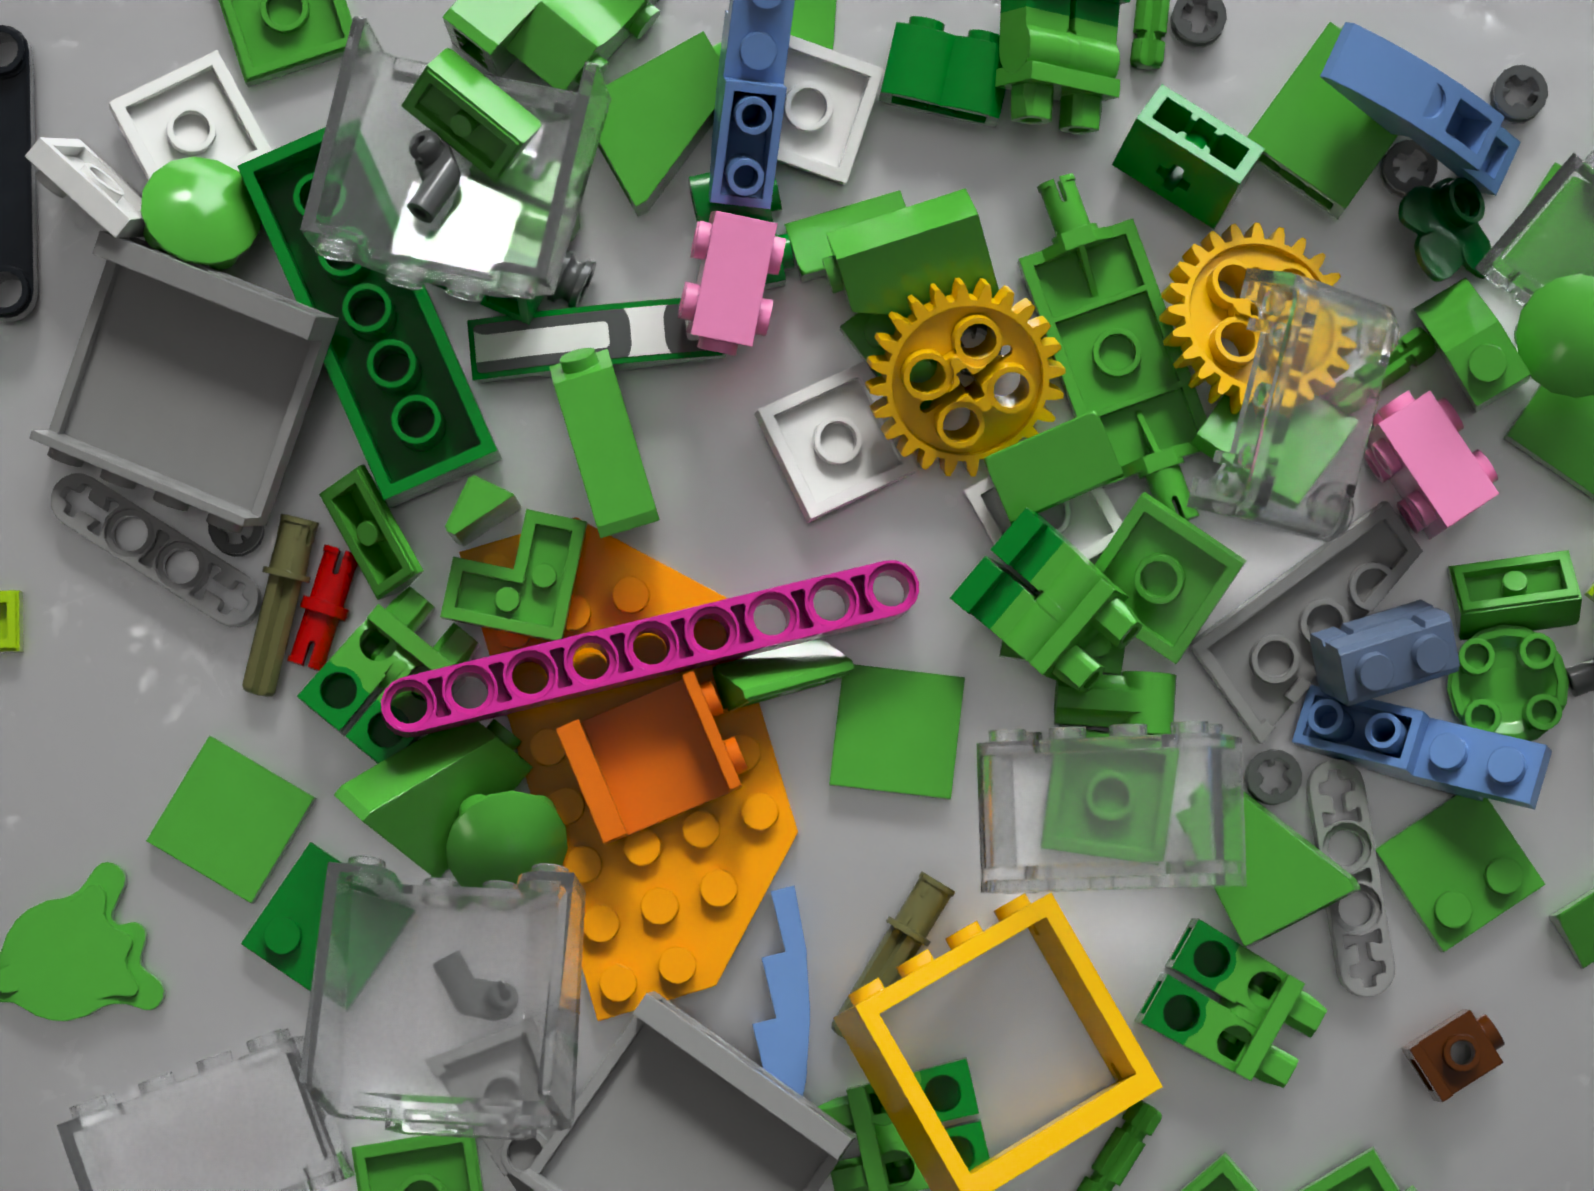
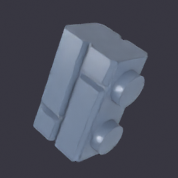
(1384, 652)

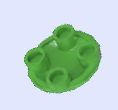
(199, 212)
(1558, 336)
(1509, 682)
(504, 837)

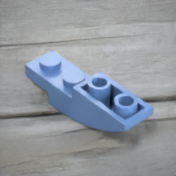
(749, 102)
(1422, 104)
(1423, 749)

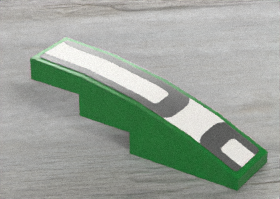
(633, 332)

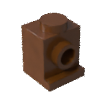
(1432, 1058)

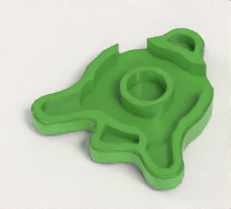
(74, 956)

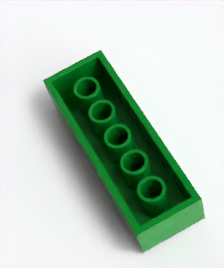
(386, 350)

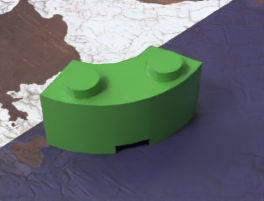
(571, 32)

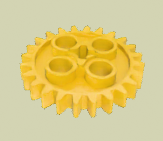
(1206, 314)
(936, 334)

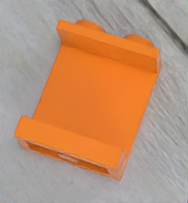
(652, 757)

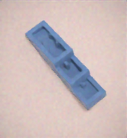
(786, 1038)

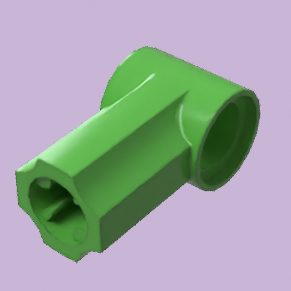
(1118, 699)

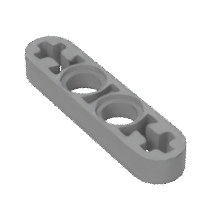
(159, 545)
(1364, 870)

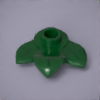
(1446, 226)

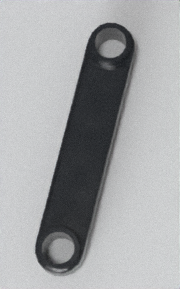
(17, 176)

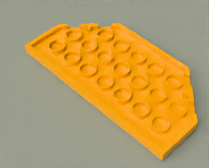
(683, 891)

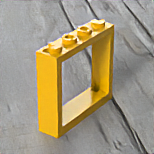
(906, 1100)

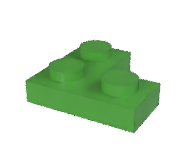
(533, 595)

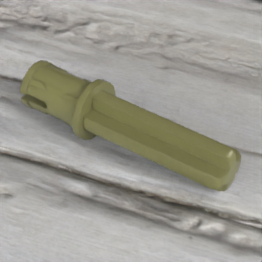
(286, 574)
(905, 935)

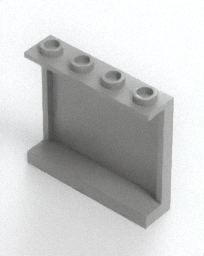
(188, 384)
(687, 1115)

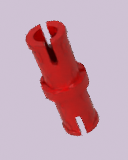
(324, 608)

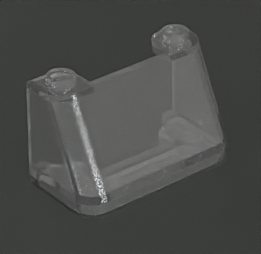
(1302, 407)

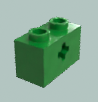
(1187, 156)

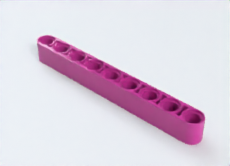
(674, 628)

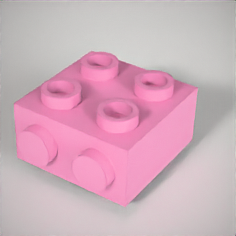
(727, 298)
(1428, 462)

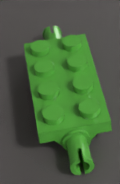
(1106, 317)

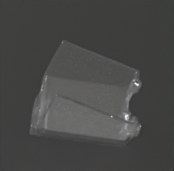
(488, 234)
(447, 1002)

